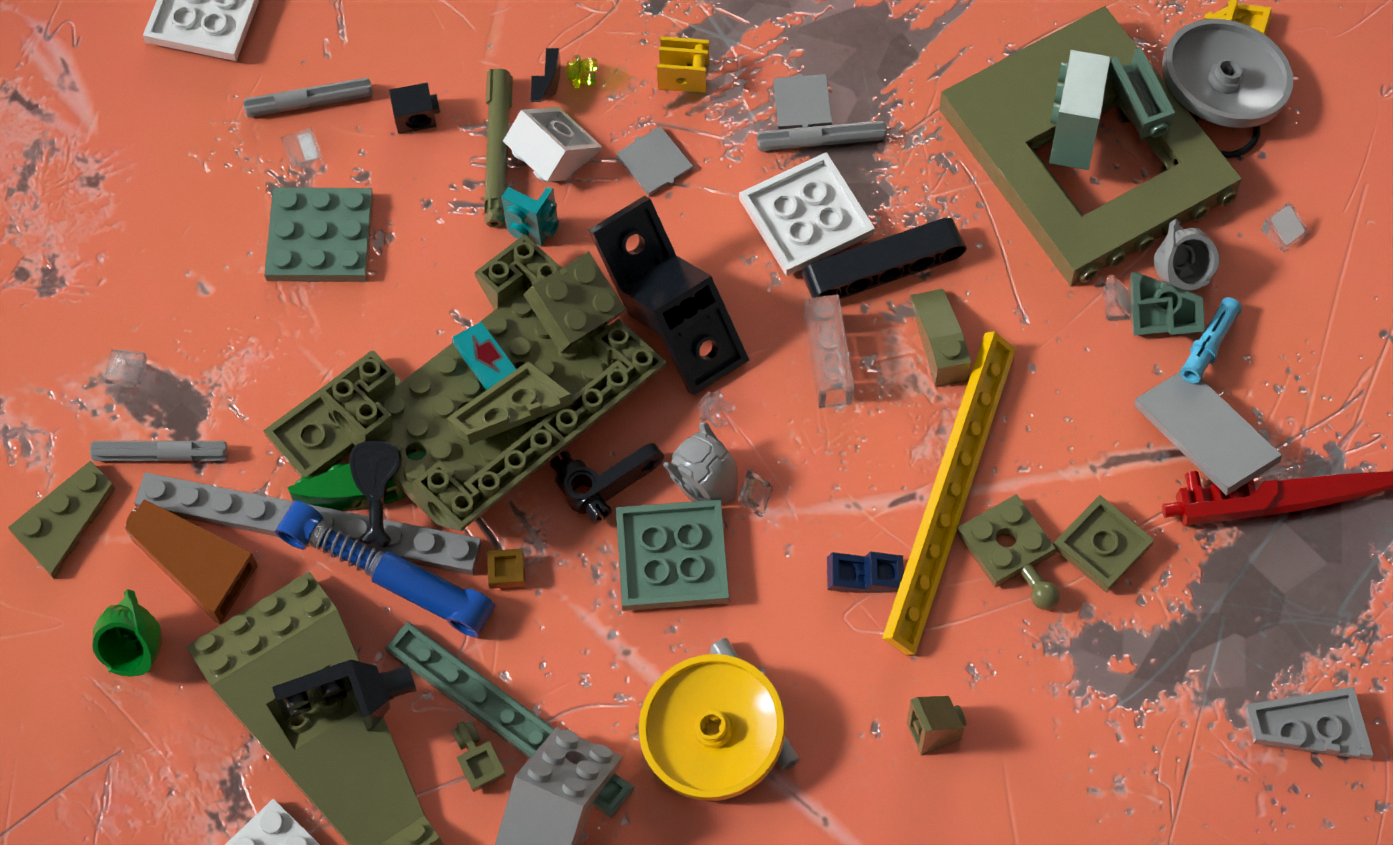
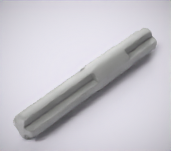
(307, 97)
(821, 135)
(159, 450)

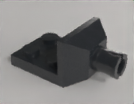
(331, 684)

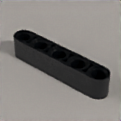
(885, 260)

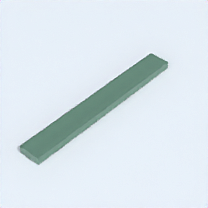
(487, 703)

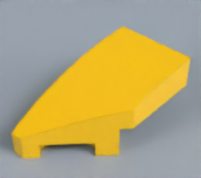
(1250, 15)

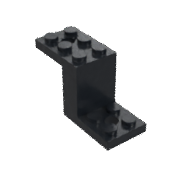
(669, 295)

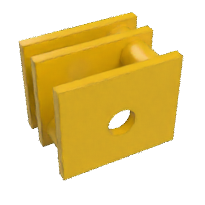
(674, 60)

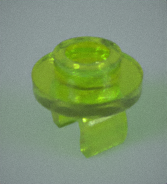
(578, 71)

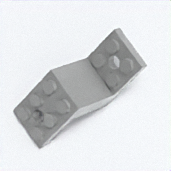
(556, 791)

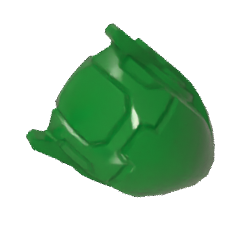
(127, 637)

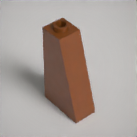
(194, 558)

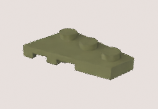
(509, 403)
(60, 518)

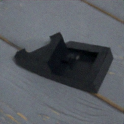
(546, 86)

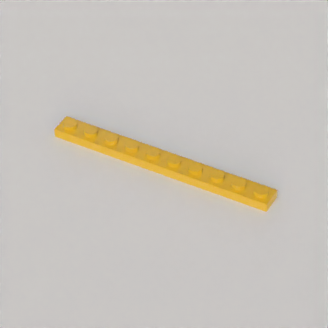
(949, 494)

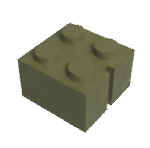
(574, 301)

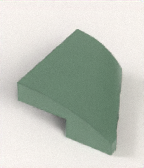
(1163, 307)

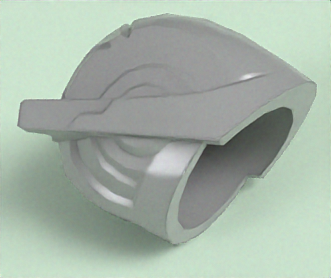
(1186, 258)
(704, 468)

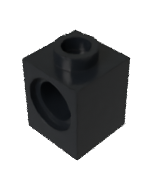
(414, 107)

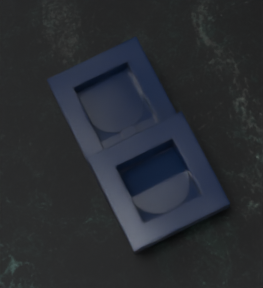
(864, 574)

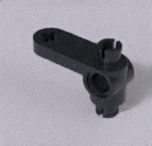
(606, 485)

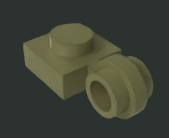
(479, 763)

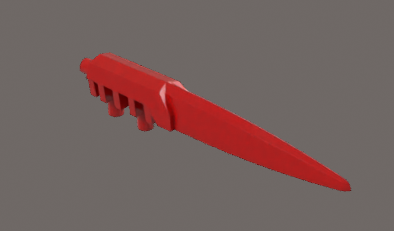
(1272, 497)

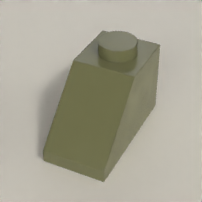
(935, 722)

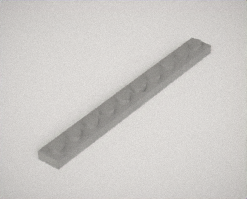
(264, 514)

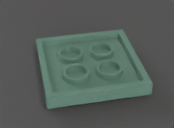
(319, 234)
(672, 555)

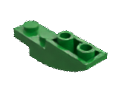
(338, 490)

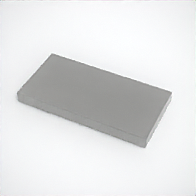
(1208, 432)

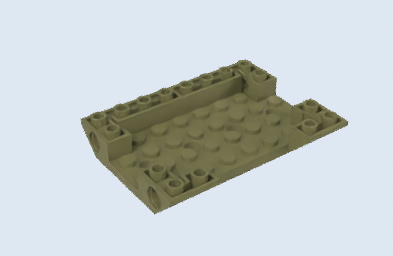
(465, 480)

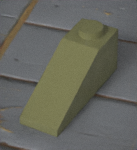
(941, 338)

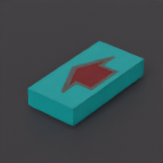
(483, 355)

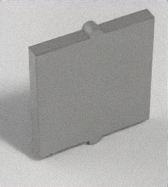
(802, 101)
(654, 161)

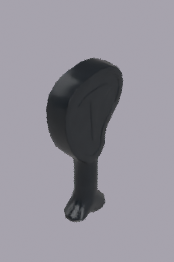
(372, 468)

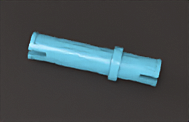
(1206, 348)

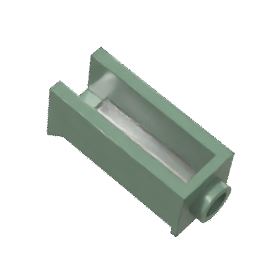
(1142, 95)

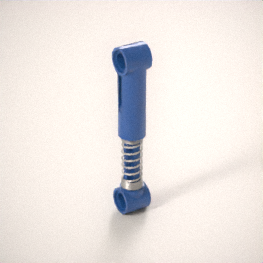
(462, 608)

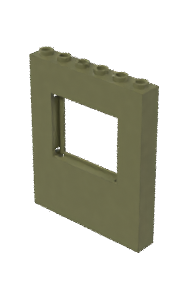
(1013, 105)

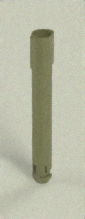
(499, 102)

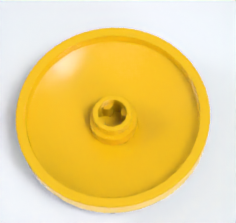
(712, 727)

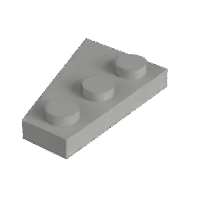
(1313, 723)

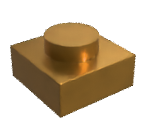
(506, 568)

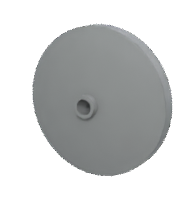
(1227, 73)

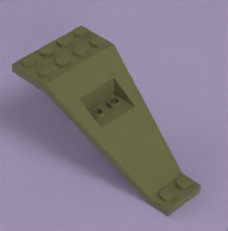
(327, 752)

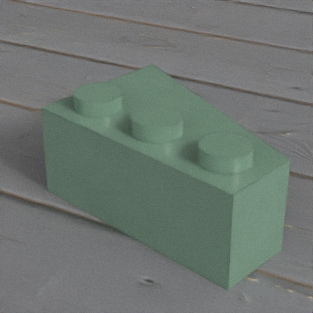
(1079, 108)

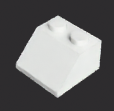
(550, 143)

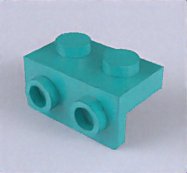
(530, 216)

